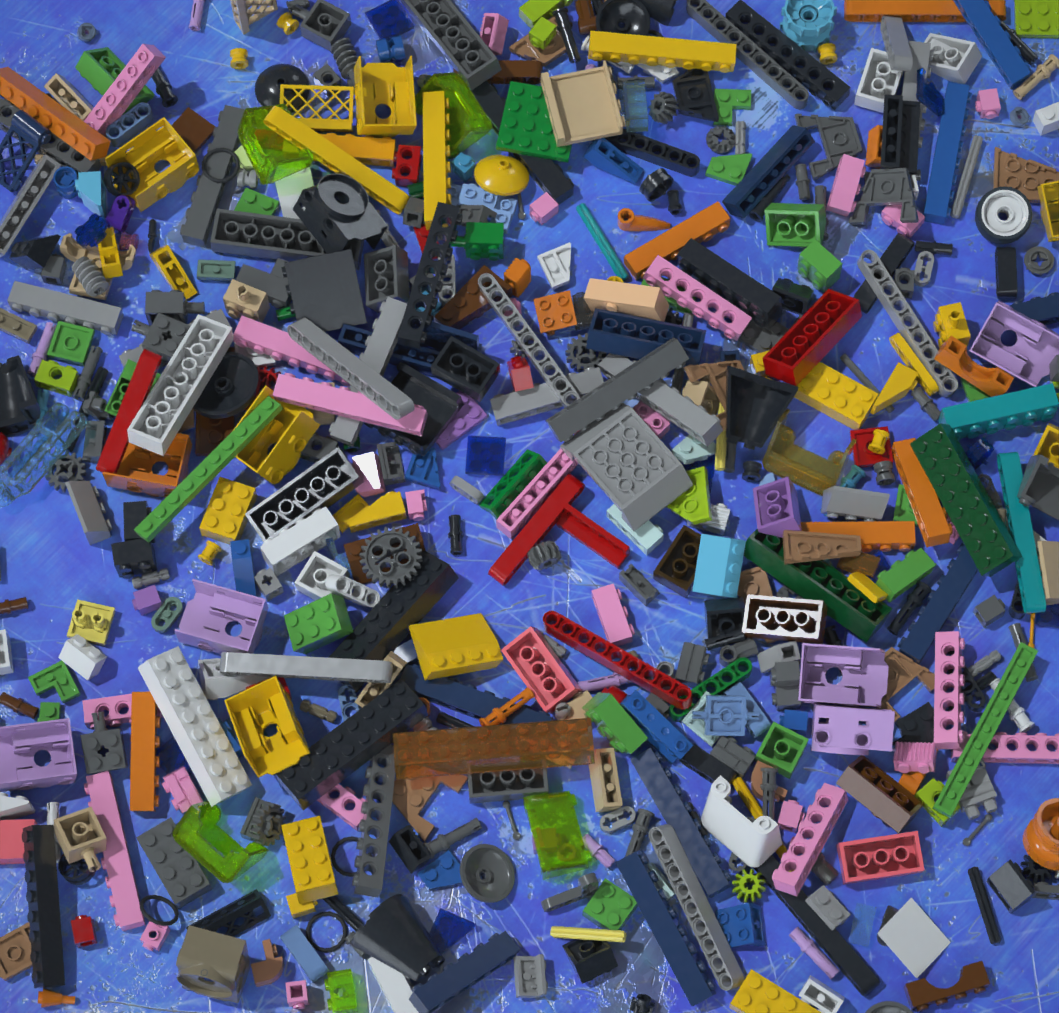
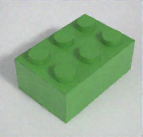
(318, 623)
(614, 723)

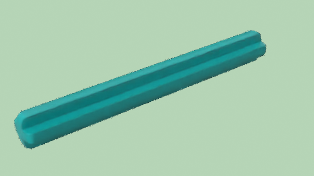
(601, 241)

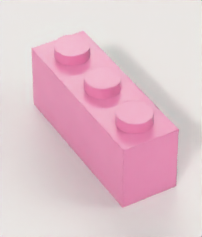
(846, 185)
(612, 615)

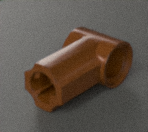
(586, 16)

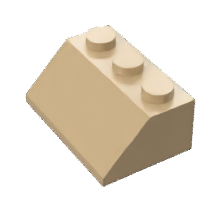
(1049, 568)

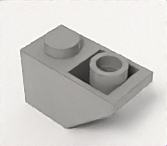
(778, 653)

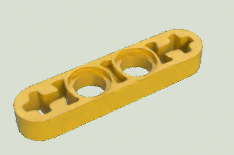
(913, 362)

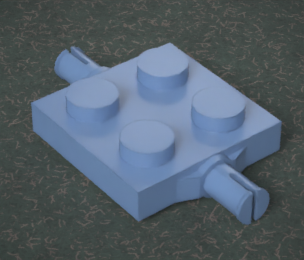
(725, 715)

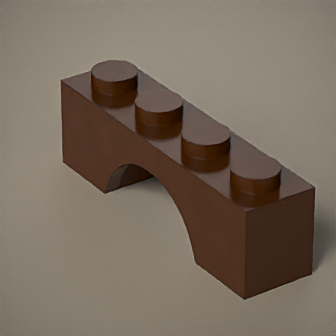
(922, 994)

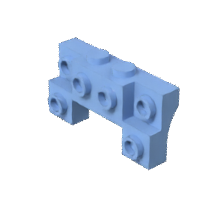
(474, 195)

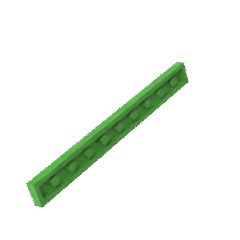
(209, 468)
(985, 730)

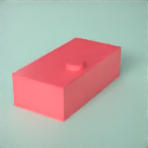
(541, 669)
(11, 840)
(880, 857)

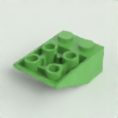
(121, 386)

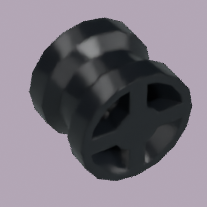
(751, 471)

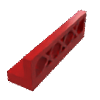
(593, 536)

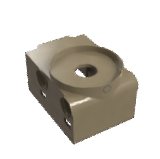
(215, 958)

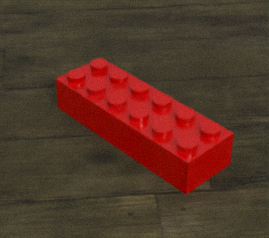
(812, 337)

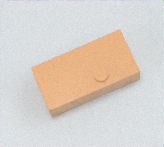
(627, 299)

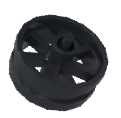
(121, 179)
(656, 184)
(77, 867)

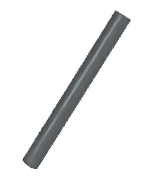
(860, 375)

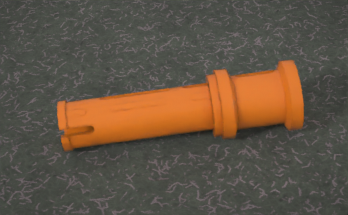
(497, 713)

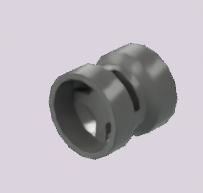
(884, 473)

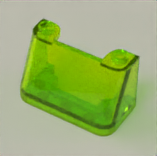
(467, 117)
(268, 151)
(556, 833)
(212, 846)

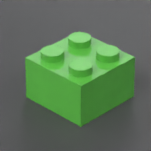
(819, 266)
(782, 749)
(610, 907)

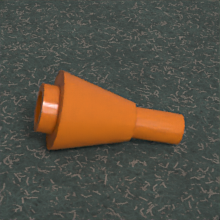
(51, 998)

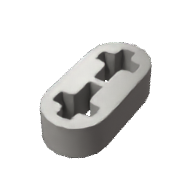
(927, 269)
(466, 489)
(615, 815)

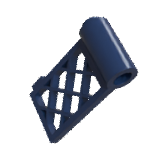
(33, 133)

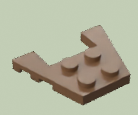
(717, 376)
(900, 673)
(412, 795)

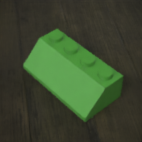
(101, 70)

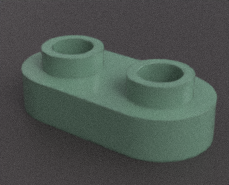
(166, 615)

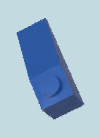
(612, 160)
(243, 566)

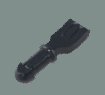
(152, 235)

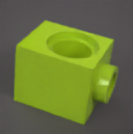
(542, 33)

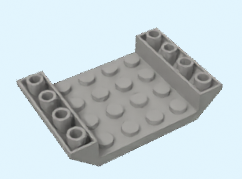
(629, 464)

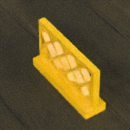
(321, 124)

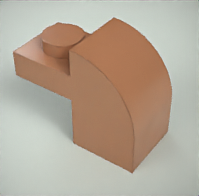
(756, 781)
(270, 969)

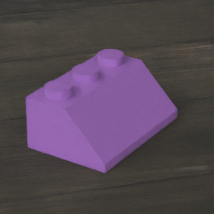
(777, 507)

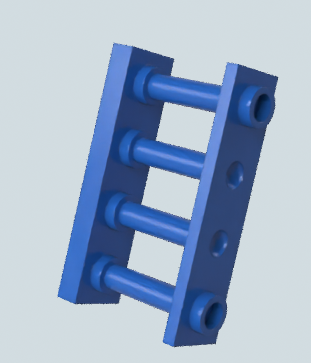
(656, 727)

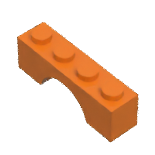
(989, 380)

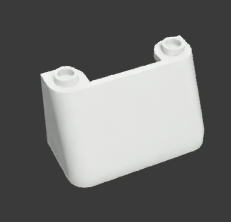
(747, 840)

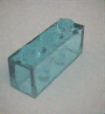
(634, 106)

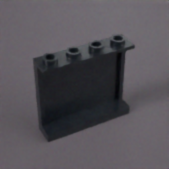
(325, 290)
(435, 398)

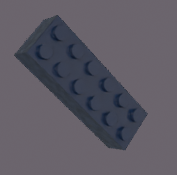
(639, 336)

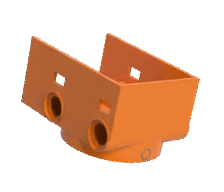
(136, 468)

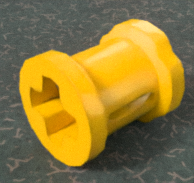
(879, 441)
(209, 553)

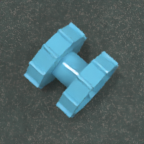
(808, 33)

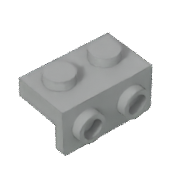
(828, 907)
(530, 976)

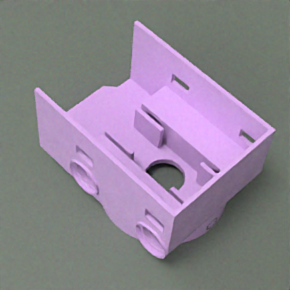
(1029, 356)
(211, 611)
(862, 670)
(843, 733)
(18, 749)

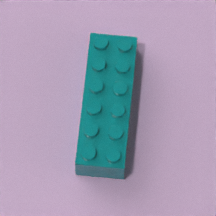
(1001, 412)

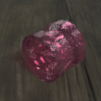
(127, 240)

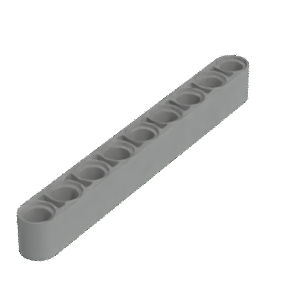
(906, 313)
(527, 334)
(351, 368)
(306, 667)
(696, 907)

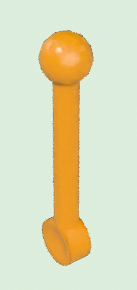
(1032, 616)

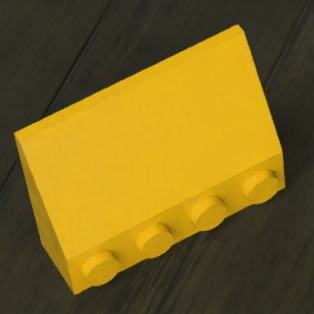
(455, 646)

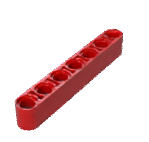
(132, 402)
(536, 529)

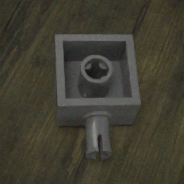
(323, 23)
(170, 304)
(162, 329)
(111, 740)

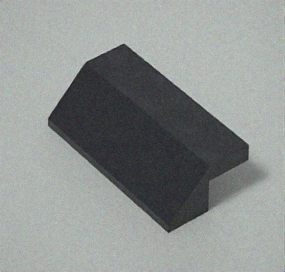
(900, 133)

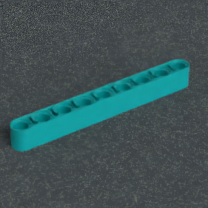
(1022, 534)

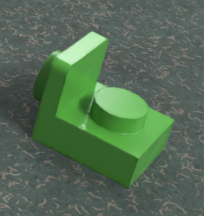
(49, 711)

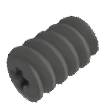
(344, 56)

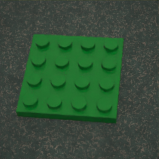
(527, 125)

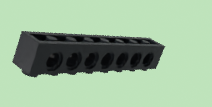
(797, 56)
(443, 214)

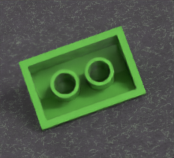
(794, 224)

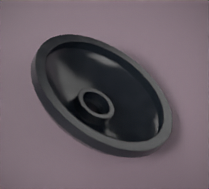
(629, 12)
(268, 90)

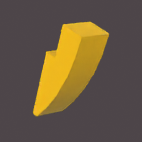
(109, 255)

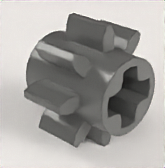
(514, 349)

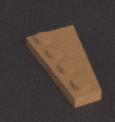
(814, 546)
(754, 582)

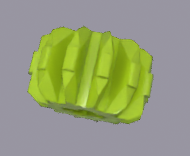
(744, 892)

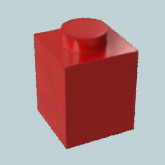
(83, 931)

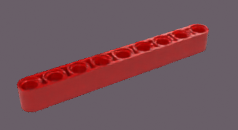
(621, 667)

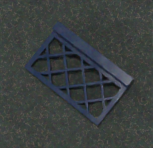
(440, 334)

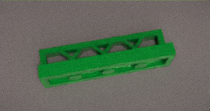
(515, 484)

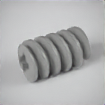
(90, 276)

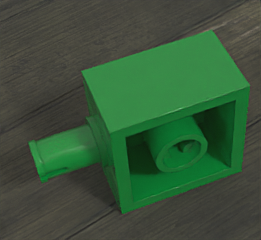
(482, 241)

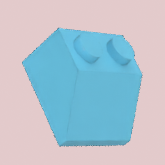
(92, 191)

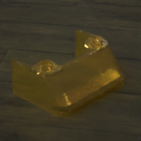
(801, 465)

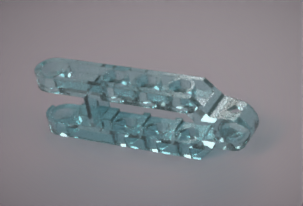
(50, 432)

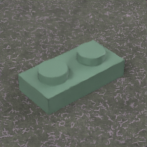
(216, 270)

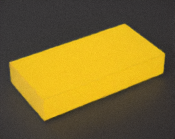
(349, 512)
(867, 587)

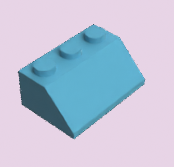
(719, 565)

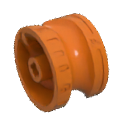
(1042, 835)

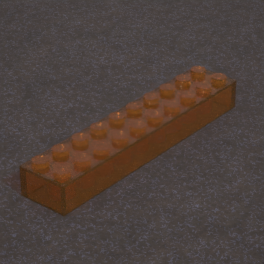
(493, 748)

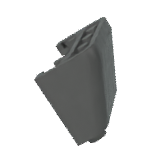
(1040, 486)

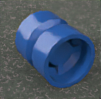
(390, 49)
(65, 182)

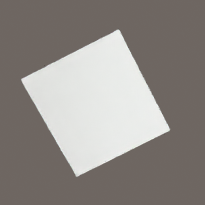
(913, 938)

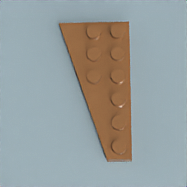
(1021, 174)

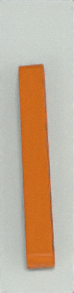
(912, 10)

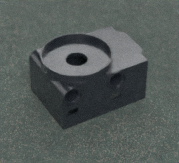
(340, 210)

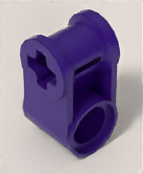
(119, 214)

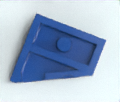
(424, 470)
(441, 872)

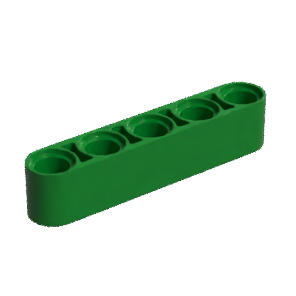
(716, 682)

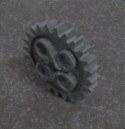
(383, 543)

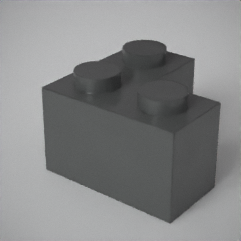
(786, 680)

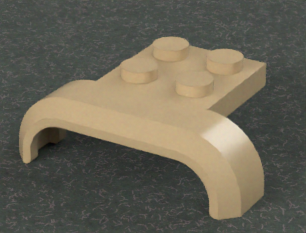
(74, 251)

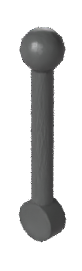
(521, 215)
(516, 835)
(966, 842)

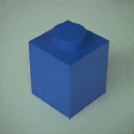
(795, 721)

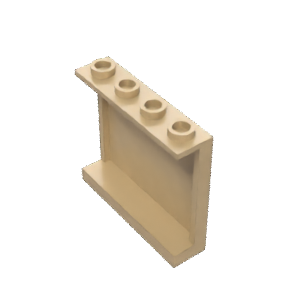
(582, 105)

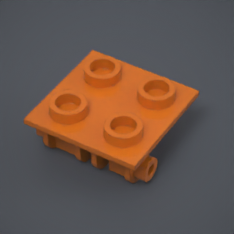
(555, 312)

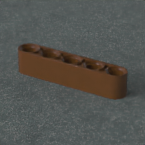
(517, 71)

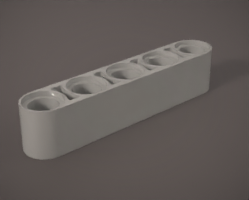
(896, 43)

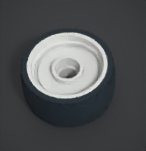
(1008, 201)

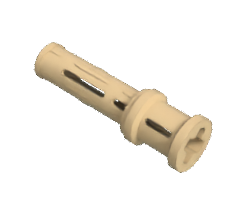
(1042, 72)

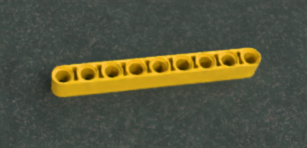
(336, 159)

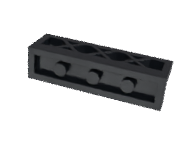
(232, 911)

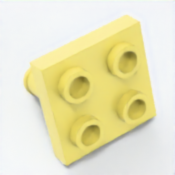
(91, 622)

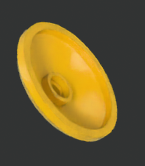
(501, 175)

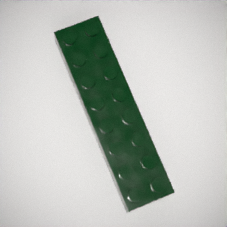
(965, 500)
(819, 582)

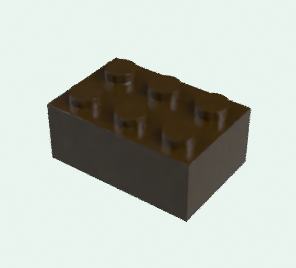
(679, 563)

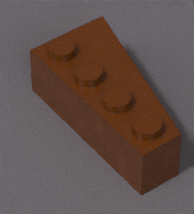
(469, 302)

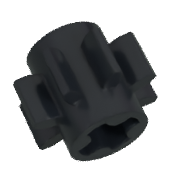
(642, 1004)

